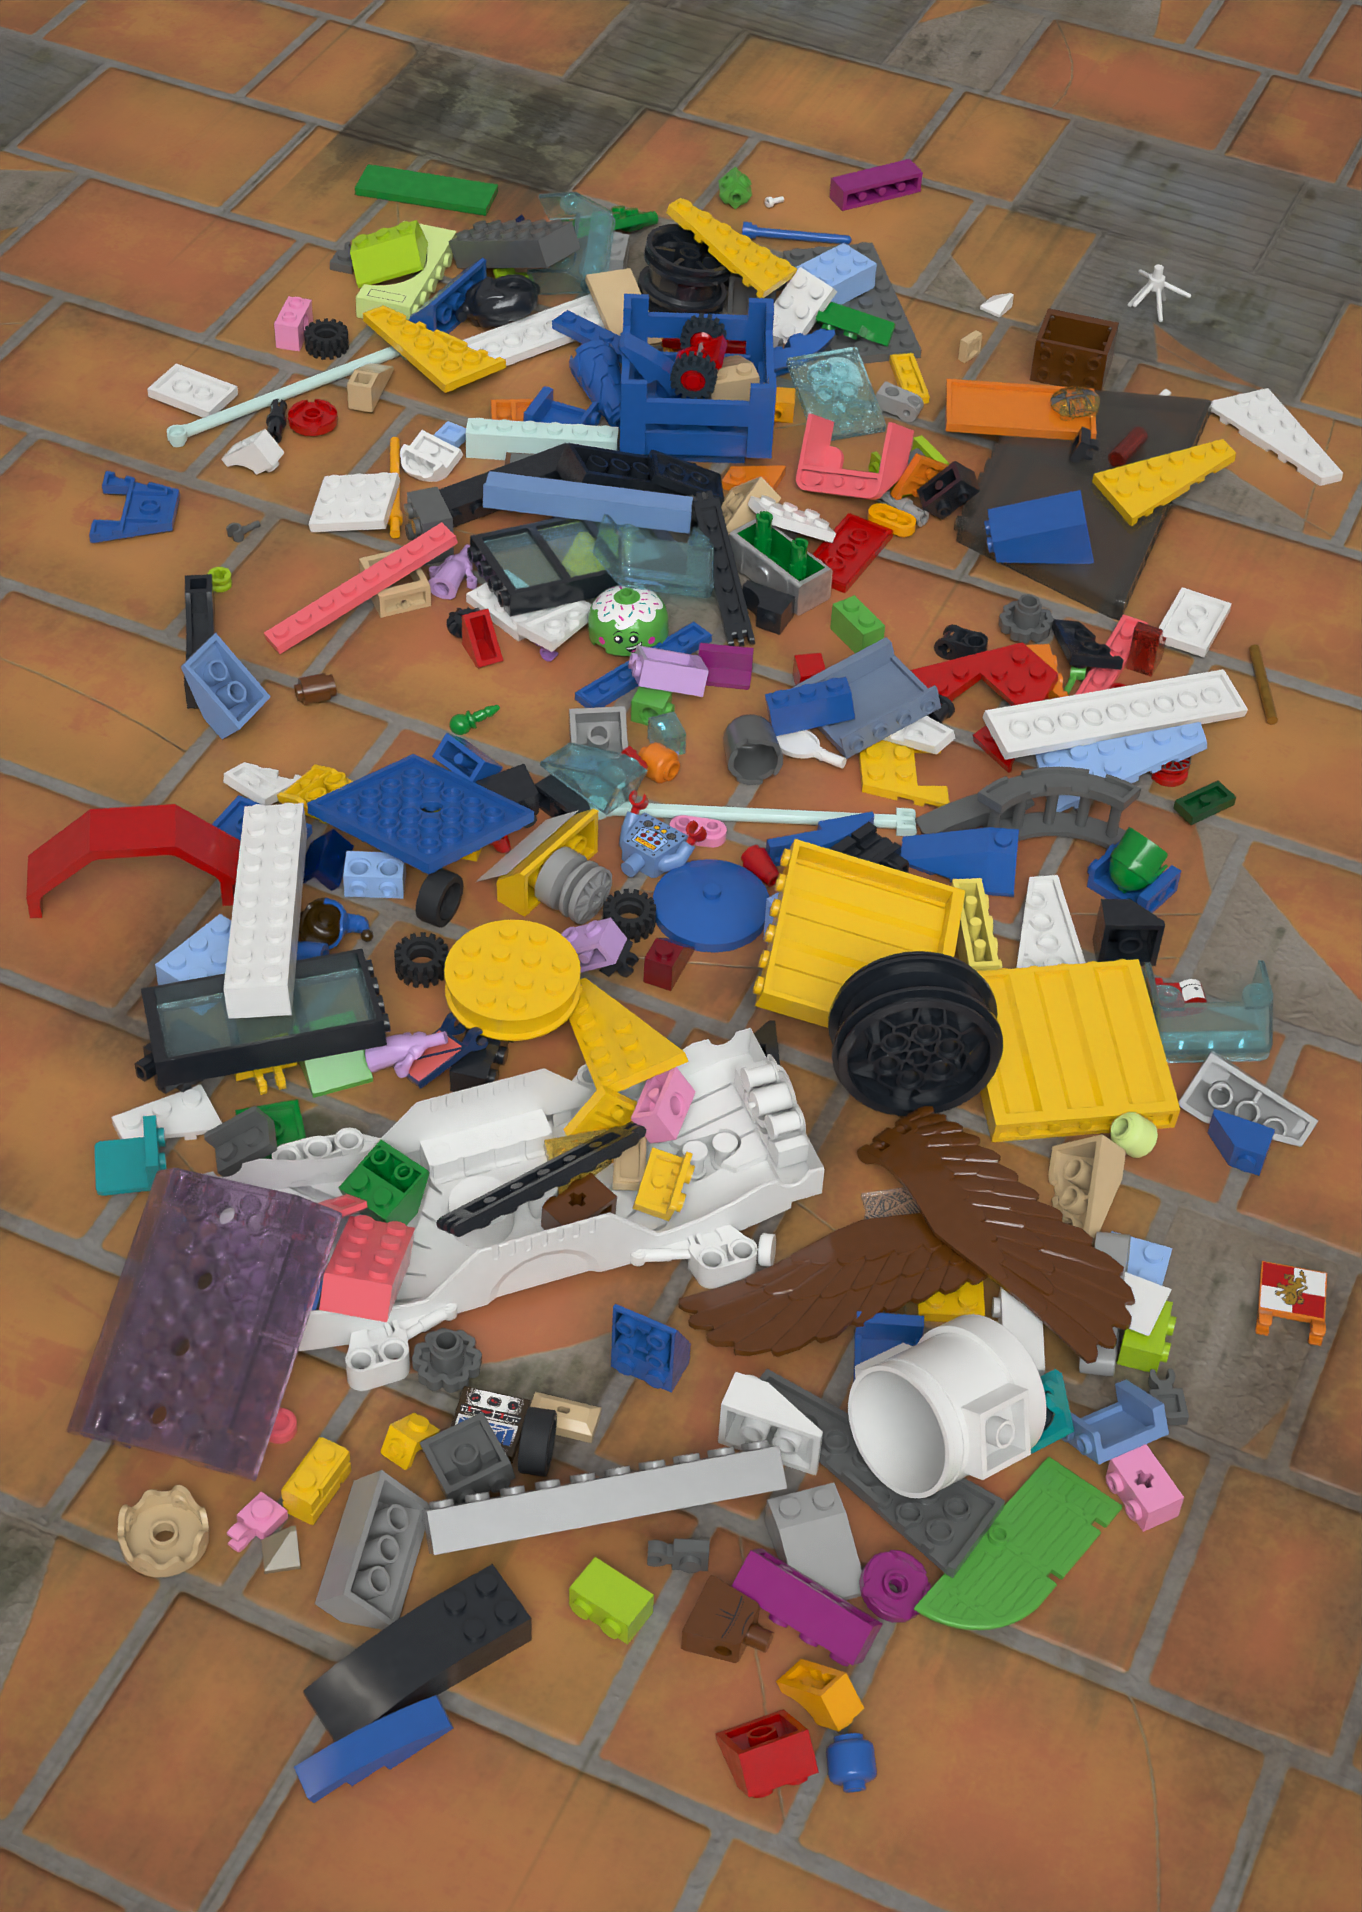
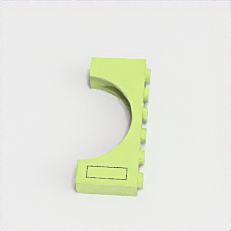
(415, 292)

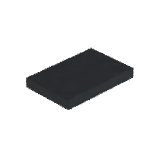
(683, 476)

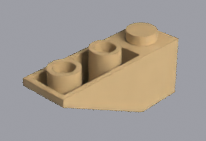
(367, 386)

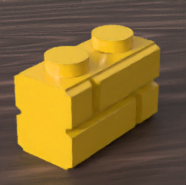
(316, 1480)

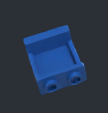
(547, 411)
(1149, 897)
(884, 1333)

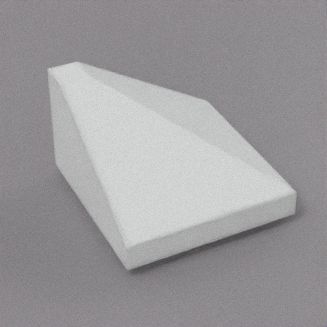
(998, 304)

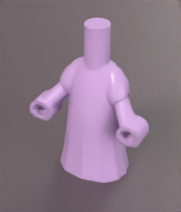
(449, 575)
(402, 1051)

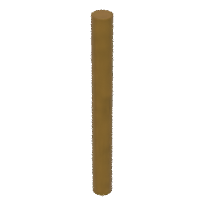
(1263, 684)

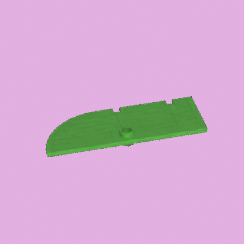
(1035, 1535)

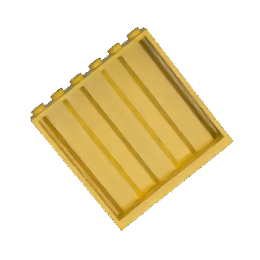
(839, 917)
(1075, 1052)

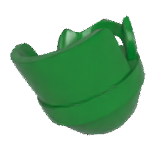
(1136, 862)

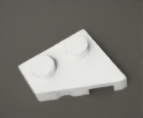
(257, 782)

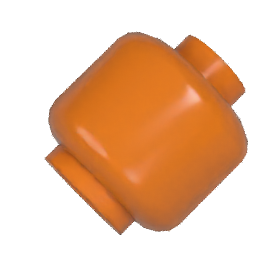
(661, 762)

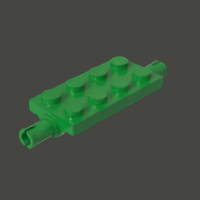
(631, 218)

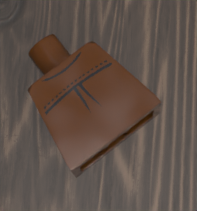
(724, 1624)

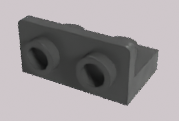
(242, 1140)

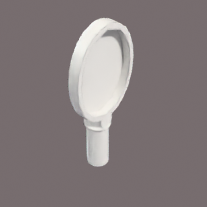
(806, 745)

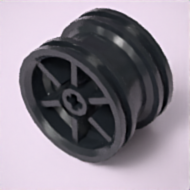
(681, 273)

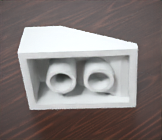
(760, 1413)

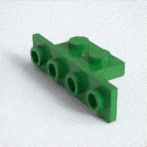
(856, 324)

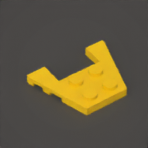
(891, 773)

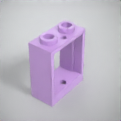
(668, 670)

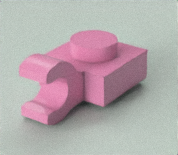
(257, 1519)

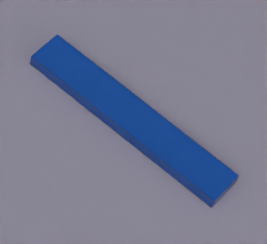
(621, 681)

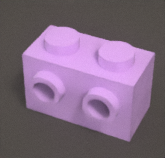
(596, 943)

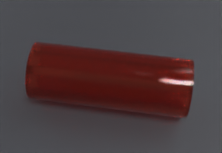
(1128, 447)

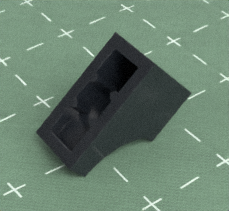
(770, 606)

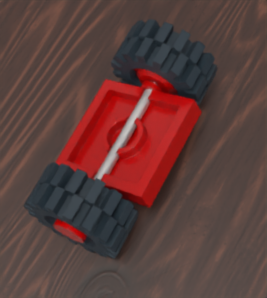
(701, 357)

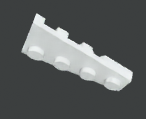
(924, 736)

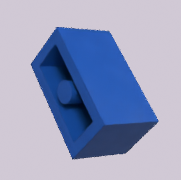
(465, 758)

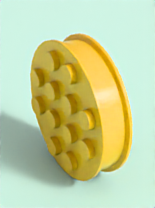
(512, 979)

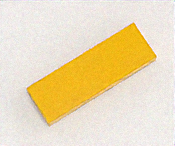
(909, 375)

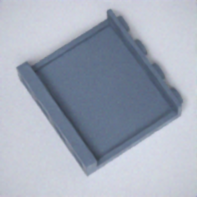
(883, 697)

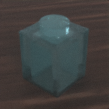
(667, 731)

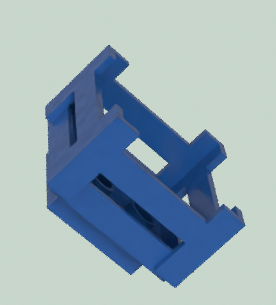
(699, 427)

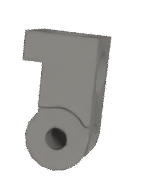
(899, 402)

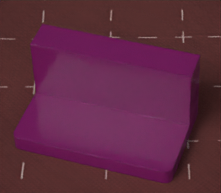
(727, 665)

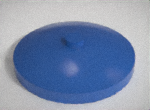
(711, 905)

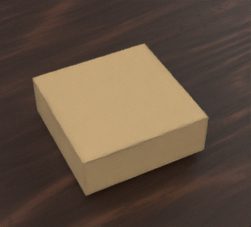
(970, 346)

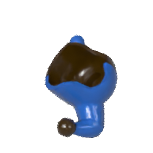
(328, 922)

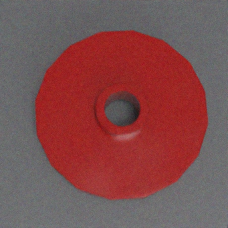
(312, 417)

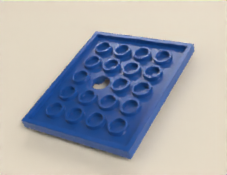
(388, 813)

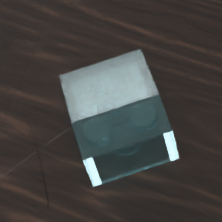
(596, 774)

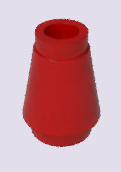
(759, 863)

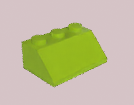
(388, 253)

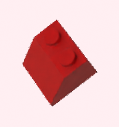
(768, 1753)

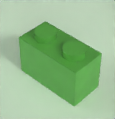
(855, 624)

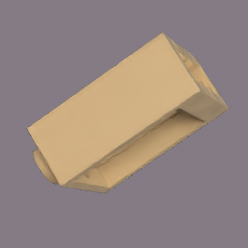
(388, 601)

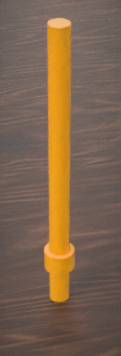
(396, 515)

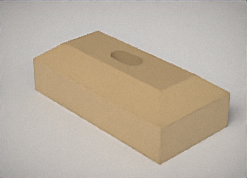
(578, 1423)

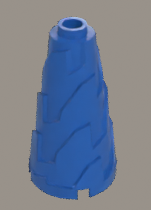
(600, 377)

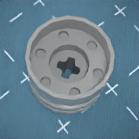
(573, 885)

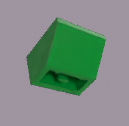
(388, 1183)

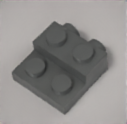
(468, 1459)

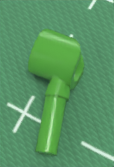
(1075, 674)

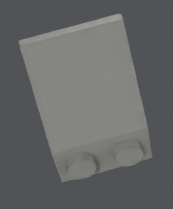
(599, 727)
(816, 1538)

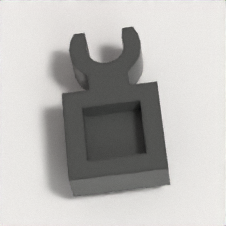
(342, 260)
(1173, 1399)
(683, 1554)

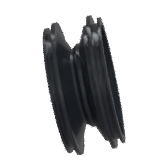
(915, 1033)

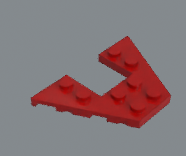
(1010, 671)

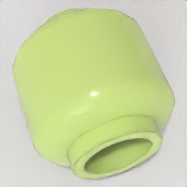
(1134, 1134)

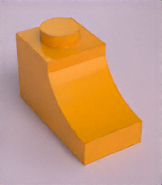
(823, 1693)

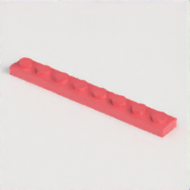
(360, 588)

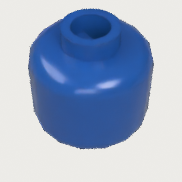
(851, 1762)

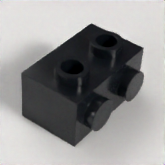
(948, 490)

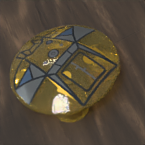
(1075, 402)

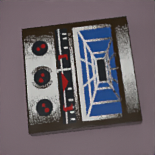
(502, 1411)

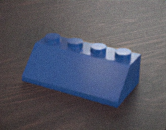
(441, 308)

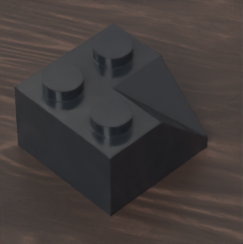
(1127, 932)

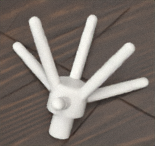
(1156, 283)

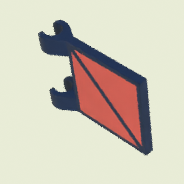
(440, 1058)

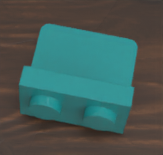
(131, 1162)

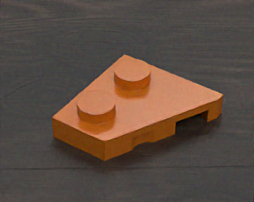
(917, 473)

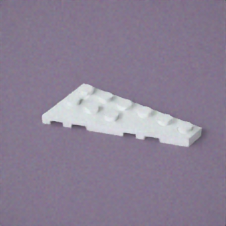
(1272, 427)
(1047, 926)

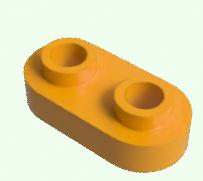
(900, 522)

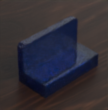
(327, 859)

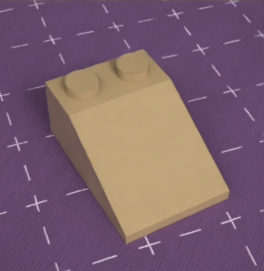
(735, 379)

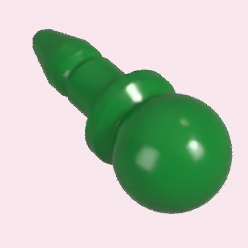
(461, 724)

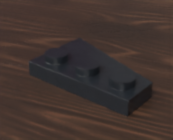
(1081, 648)

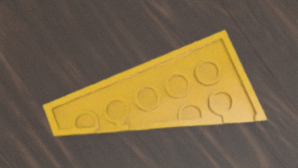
(1159, 480)
(618, 1043)

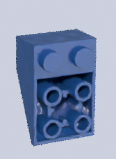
(648, 1349)

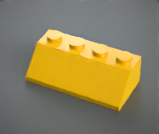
(518, 886)

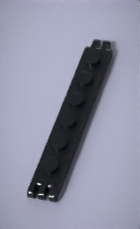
(726, 578)
(541, 1179)

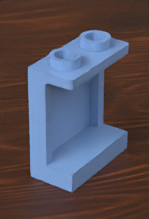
(1121, 1426)

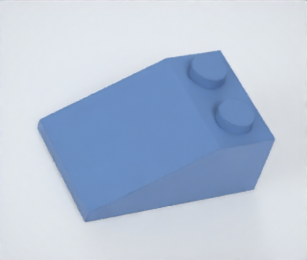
(223, 687)

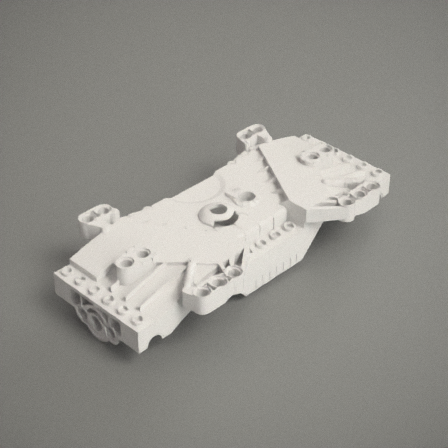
(746, 1159)

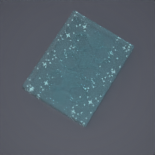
(839, 390)

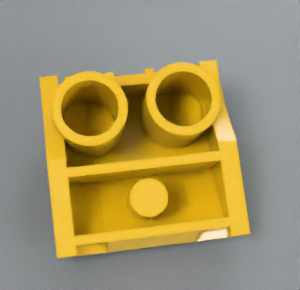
(312, 785)

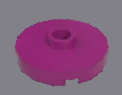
(903, 1572)

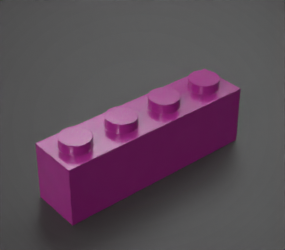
(875, 184)
(807, 1607)

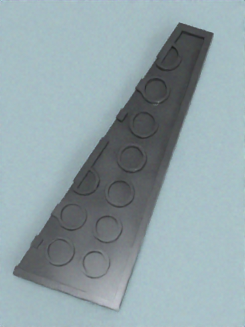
(940, 1526)

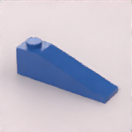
(967, 855)

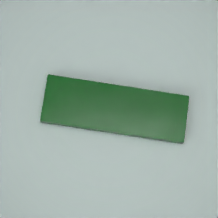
(426, 189)

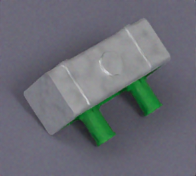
(780, 562)

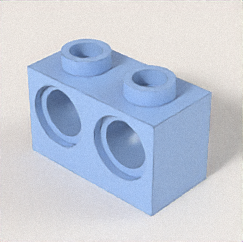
(373, 875)

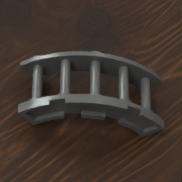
(1052, 783)

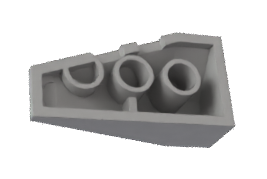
(1234, 1091)

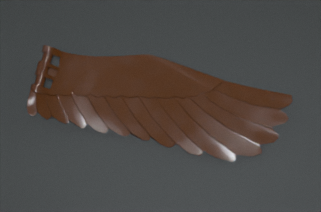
(1005, 1230)
(822, 1286)

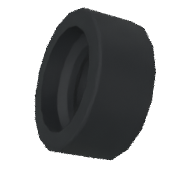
(439, 897)
(537, 1441)

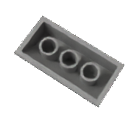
(373, 1553)

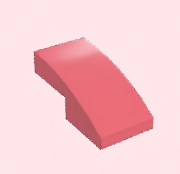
(346, 1204)

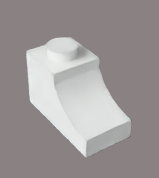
(256, 452)

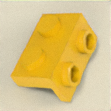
(662, 1184)

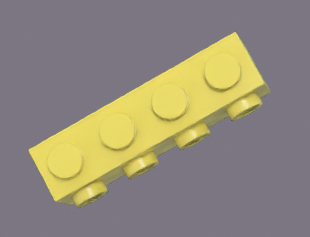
(975, 934)

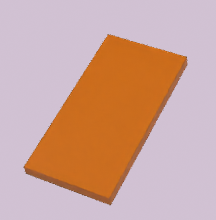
(1008, 410)

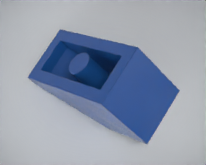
(1240, 1141)

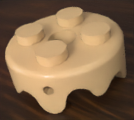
(159, 1512)

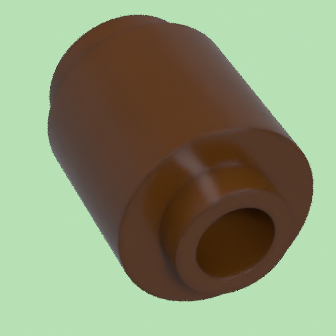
(315, 688)

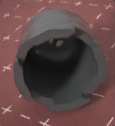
(752, 749)

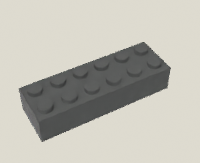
(515, 243)

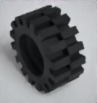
(326, 339)
(633, 904)
(421, 947)

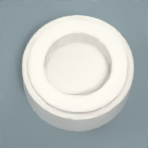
(766, 1249)

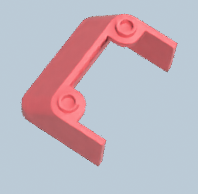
(822, 464)

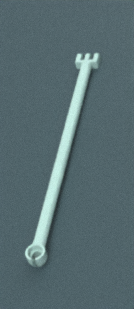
(179, 434)
(903, 821)

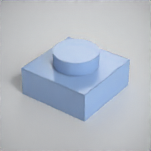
(452, 434)

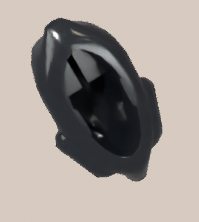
(499, 301)

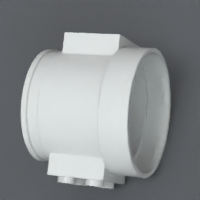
(947, 1407)

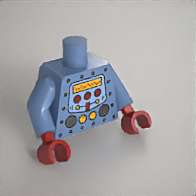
(653, 845)

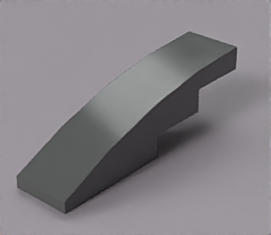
(960, 815)

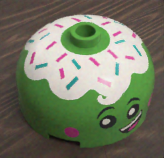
(627, 618)

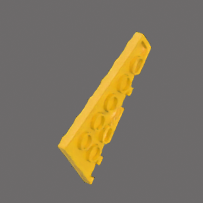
(734, 250)
(436, 354)

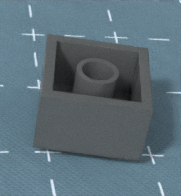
(424, 511)

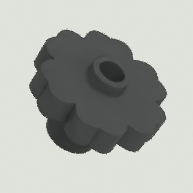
(1026, 620)
(446, 1360)

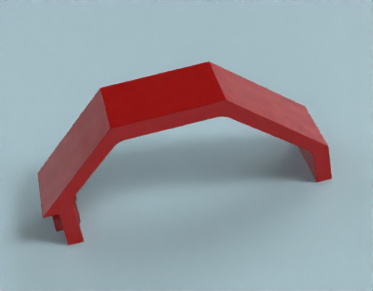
(129, 834)

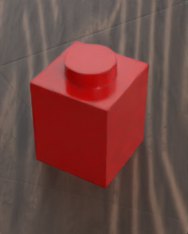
(807, 666)

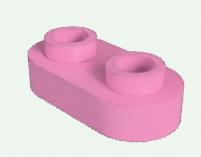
(715, 829)

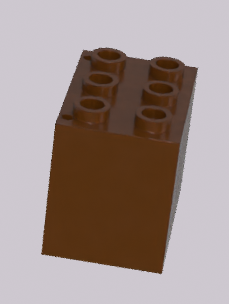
(1073, 350)

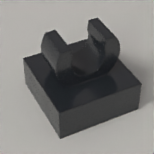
(1081, 444)
(621, 966)

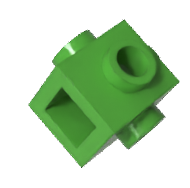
(735, 188)

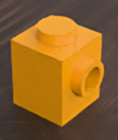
(784, 405)

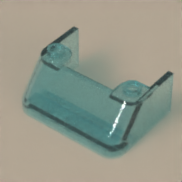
(594, 233)
(656, 563)
(1228, 1028)

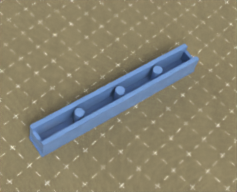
(587, 501)

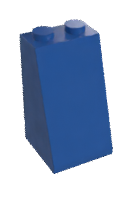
(1040, 531)

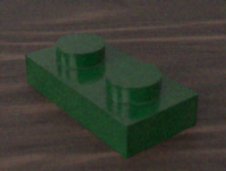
(1204, 802)

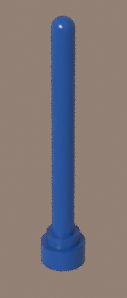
(753, 231)

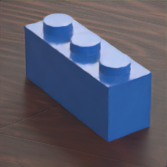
(810, 706)

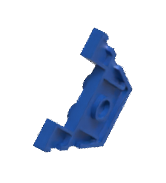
(146, 509)

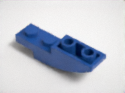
(801, 345)
(827, 834)

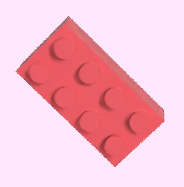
(367, 1268)

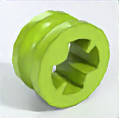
(221, 579)

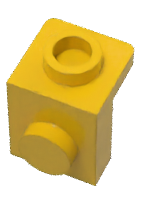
(404, 1438)

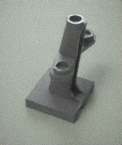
(739, 295)

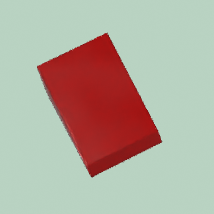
(480, 638)

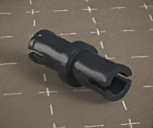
(276, 419)

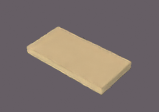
(608, 295)

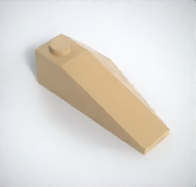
(735, 504)
(1086, 1180)

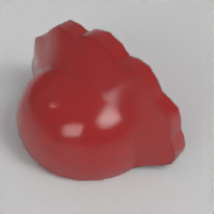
(502, 845)

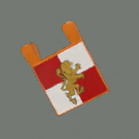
(1292, 1295)

